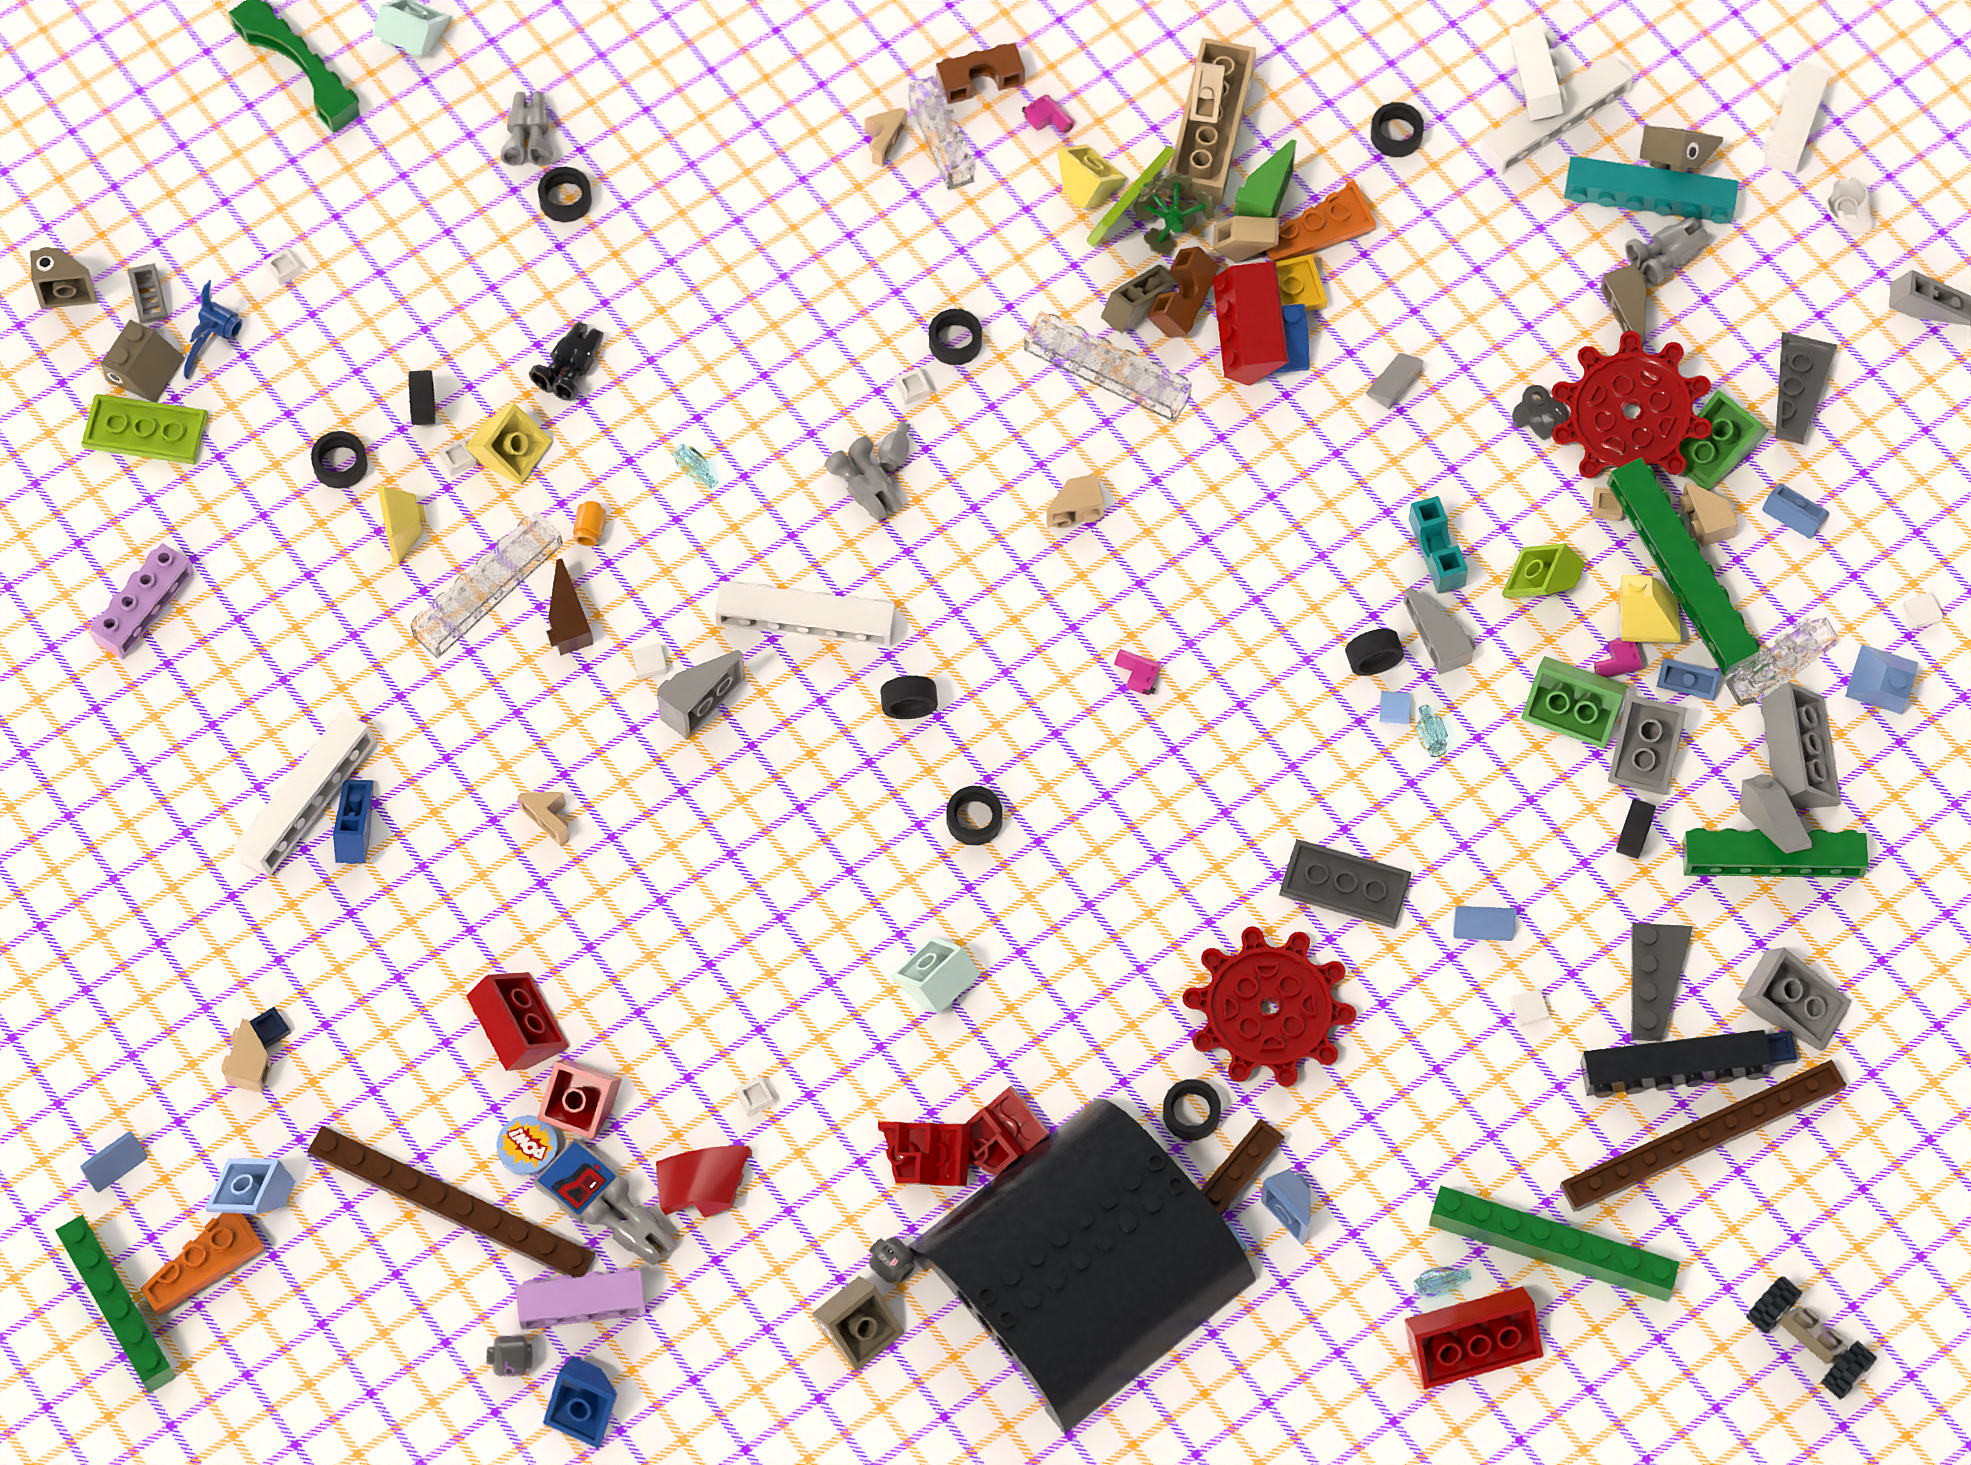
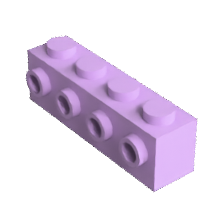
(141, 600)
(580, 1298)

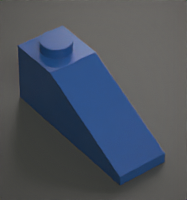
(353, 822)

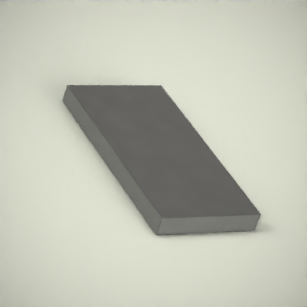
(1345, 883)

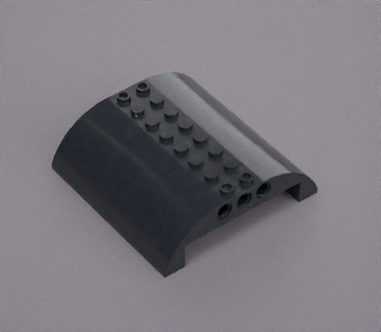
(1087, 1259)

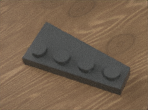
(1802, 377)
(1655, 972)

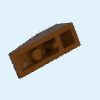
(566, 617)

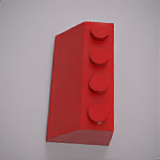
(1250, 321)
(1474, 1337)

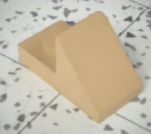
(1207, 92)
(886, 131)
(543, 809)

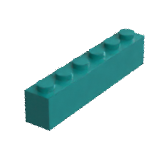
(1651, 189)

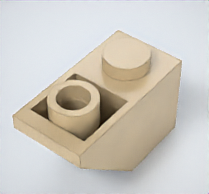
(1245, 236)
(1076, 502)
(1709, 515)
(248, 1061)

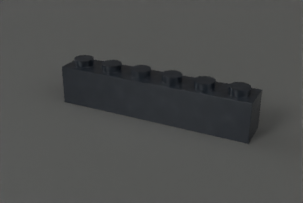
(1675, 1063)

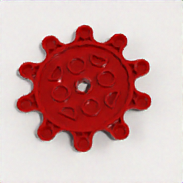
(1627, 380)
(1274, 976)

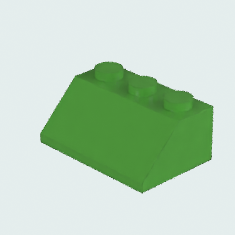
(1574, 702)

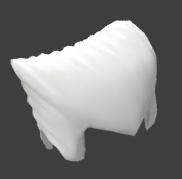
(1850, 205)

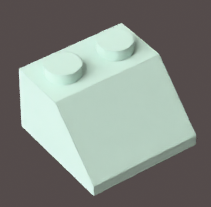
(410, 25)
(936, 974)

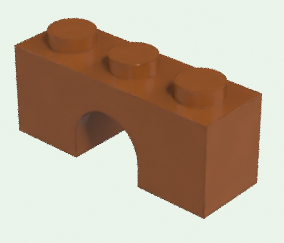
(999, 63)
(1176, 311)

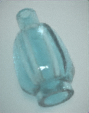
(694, 465)
(1431, 732)
(1440, 1281)

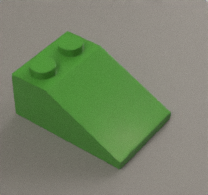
(1267, 185)
(1731, 440)

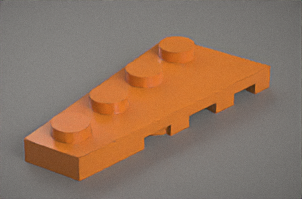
(1328, 223)
(216, 1251)

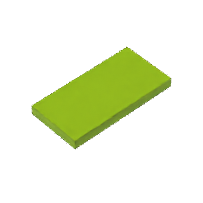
(1130, 196)
(144, 429)

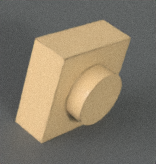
(1605, 505)

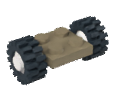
(1804, 1324)

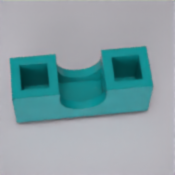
(1431, 532)

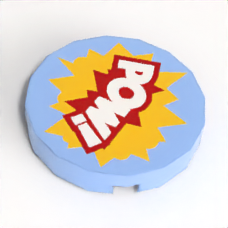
(527, 1145)

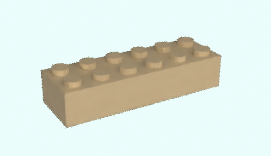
(1208, 148)

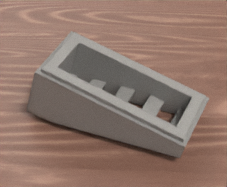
(144, 272)

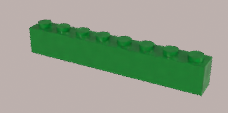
(1682, 565)
(1554, 1243)

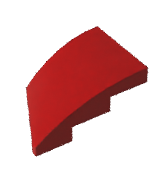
(1003, 1132)
(927, 1152)
(701, 1179)

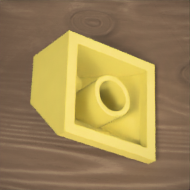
(1087, 175)
(509, 443)
(401, 520)
(1647, 611)

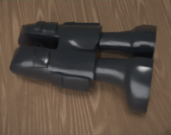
(570, 352)

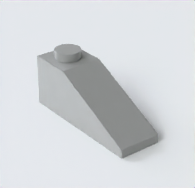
(1929, 299)
(1440, 634)
(1772, 813)

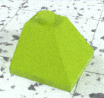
(1544, 571)

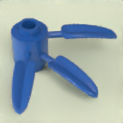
(212, 319)

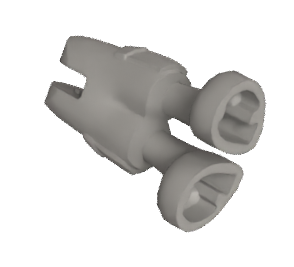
(523, 122)
(1676, 244)
(869, 486)
(629, 1232)

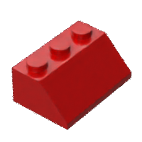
(516, 1020)

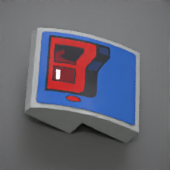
(575, 1179)

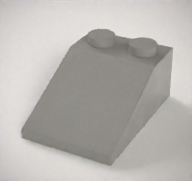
(698, 692)
(1647, 744)
(1794, 997)

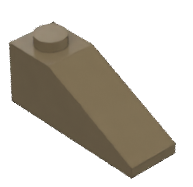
(1626, 297)
(1134, 299)

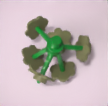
(1177, 216)

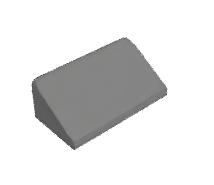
(1395, 379)

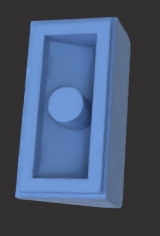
(1795, 511)
(1688, 678)
(1484, 923)
(113, 1161)

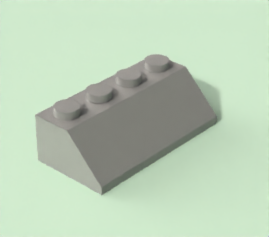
(1800, 746)

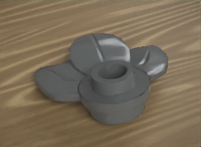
(1539, 415)

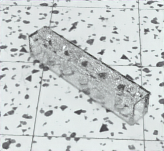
(1108, 366)
(486, 584)

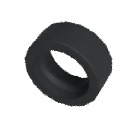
(1392, 147)
(570, 212)
(955, 356)
(421, 397)
(337, 440)
(1374, 652)
(909, 697)
(974, 794)
(1635, 828)
(1194, 1087)

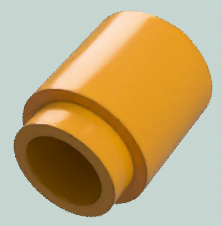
(589, 523)

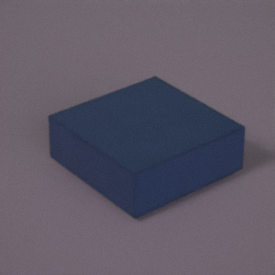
(270, 1027)
(1781, 1048)

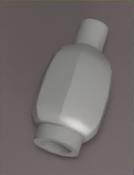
(894, 448)

